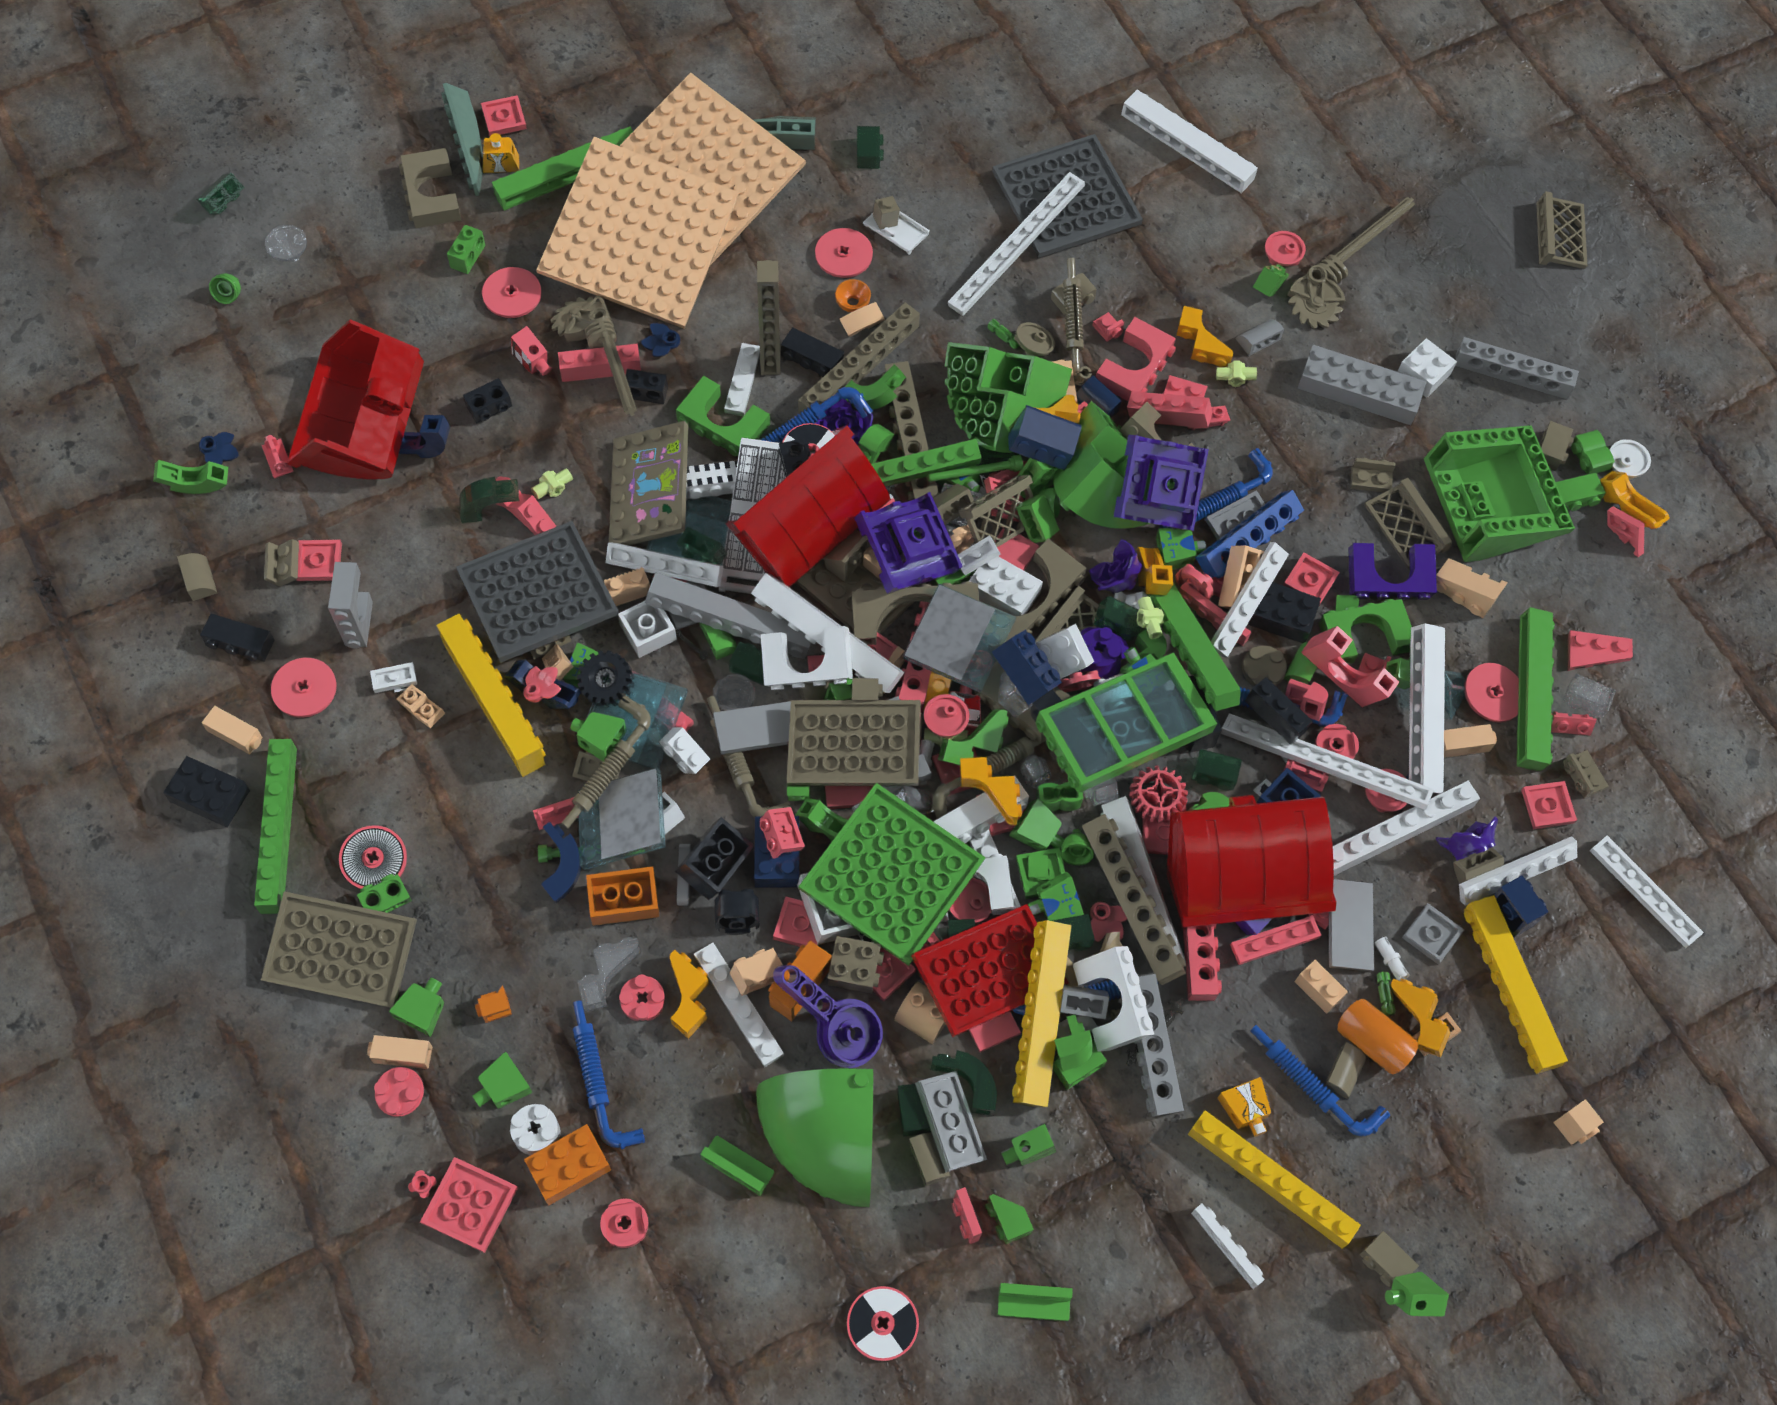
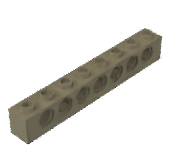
(769, 317)
(864, 356)
(910, 426)
(1165, 970)

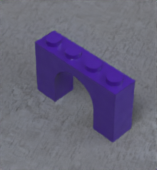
(1366, 582)

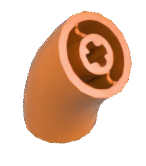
(1377, 1036)

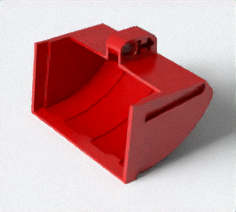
(357, 404)
(811, 509)
(1251, 861)

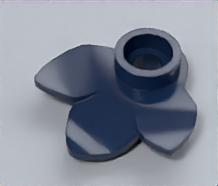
(659, 341)
(221, 448)

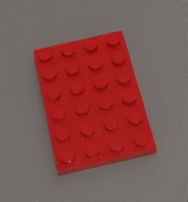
(980, 970)

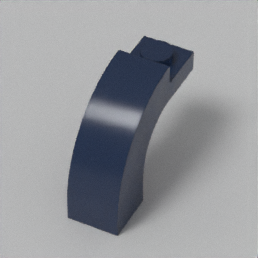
(430, 440)
(569, 869)

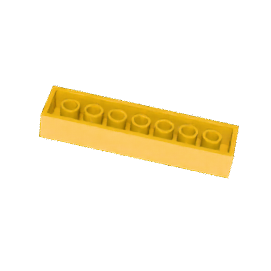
(492, 695)

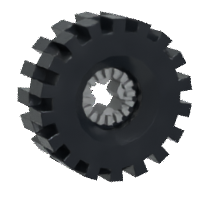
(604, 665)

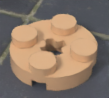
(962, 538)

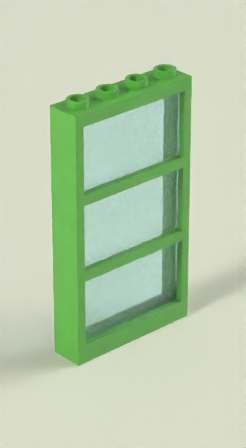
(1125, 722)

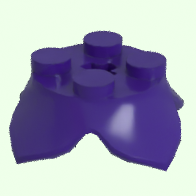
(842, 415)
(1121, 572)
(1113, 647)
(1475, 839)

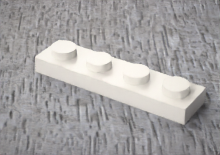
(742, 379)
(1233, 1252)

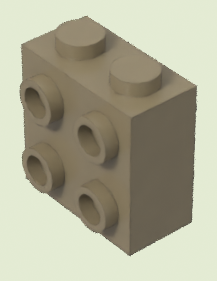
(855, 964)

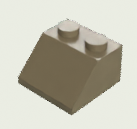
(847, 555)

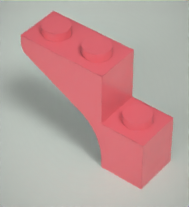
(528, 512)

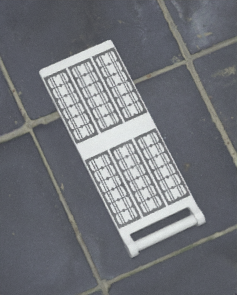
(756, 475)

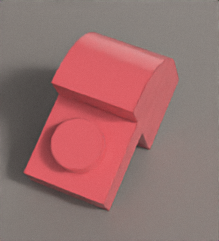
(1310, 698)

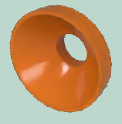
(852, 289)

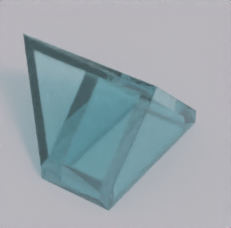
(1453, 691)

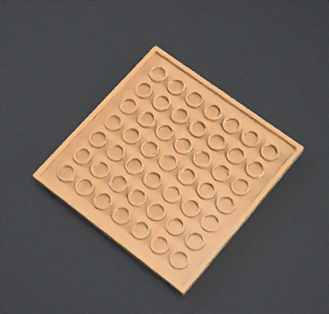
(719, 143)
(638, 232)

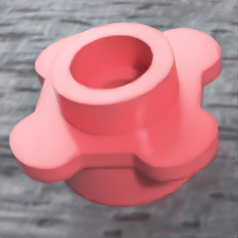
(419, 1177)

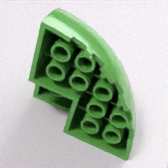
(995, 386)
(1097, 472)
(822, 1129)

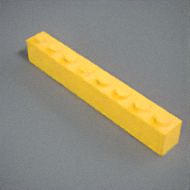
(1515, 985)
(1041, 1014)
(1274, 1180)

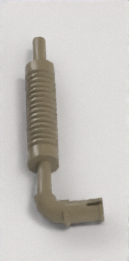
(1074, 322)
(1002, 759)
(612, 764)
(740, 772)

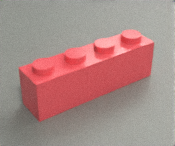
(594, 363)
(1174, 409)

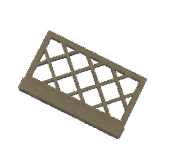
(1548, 229)
(991, 501)
(1420, 510)
(1067, 611)

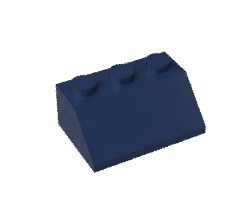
(1044, 437)

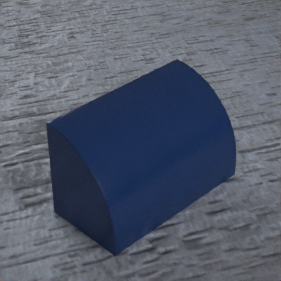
(1099, 394)

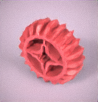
(1174, 791)

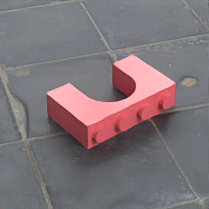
(1154, 344)
(1364, 688)

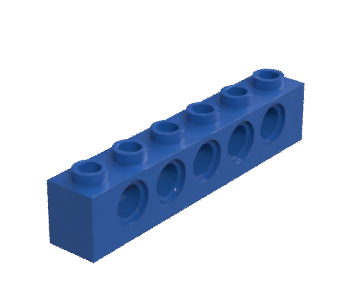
(1289, 508)

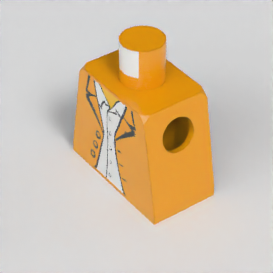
(499, 155)
(1247, 1105)

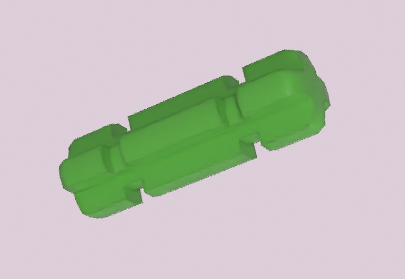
(1003, 333)
(1385, 993)

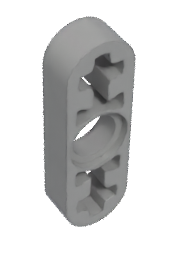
(683, 887)

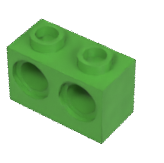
(466, 249)
(1040, 475)
(386, 902)

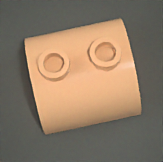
(920, 1014)

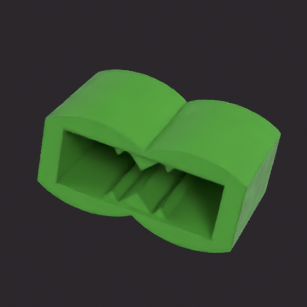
(1592, 452)
(1059, 796)

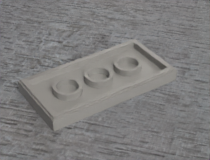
(753, 727)
(1352, 927)
(950, 1121)

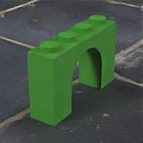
(695, 409)
(1388, 616)

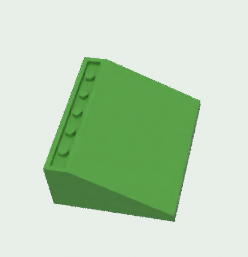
(1496, 490)

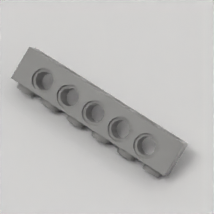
(1516, 368)
(1162, 1055)

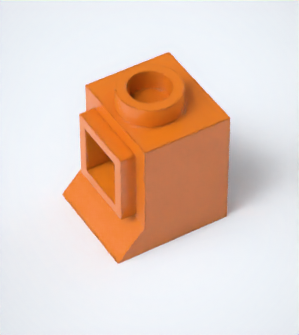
(493, 1006)

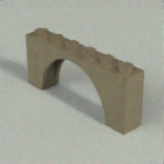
(1061, 575)
(873, 605)

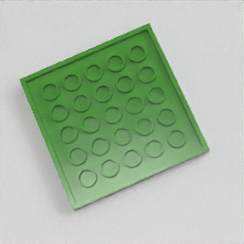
(892, 873)

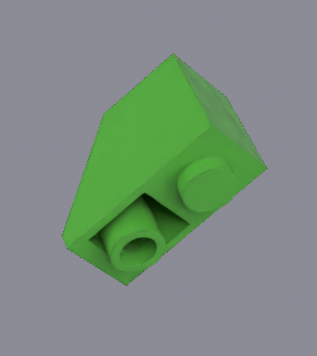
(1271, 279)
(1010, 1219)

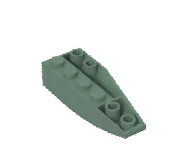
(791, 130)
(467, 133)

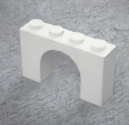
(834, 667)
(996, 875)
(1133, 1020)

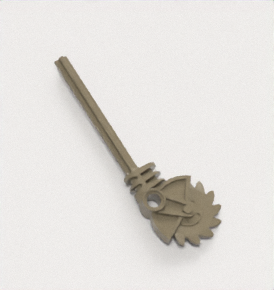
(1319, 298)
(592, 322)

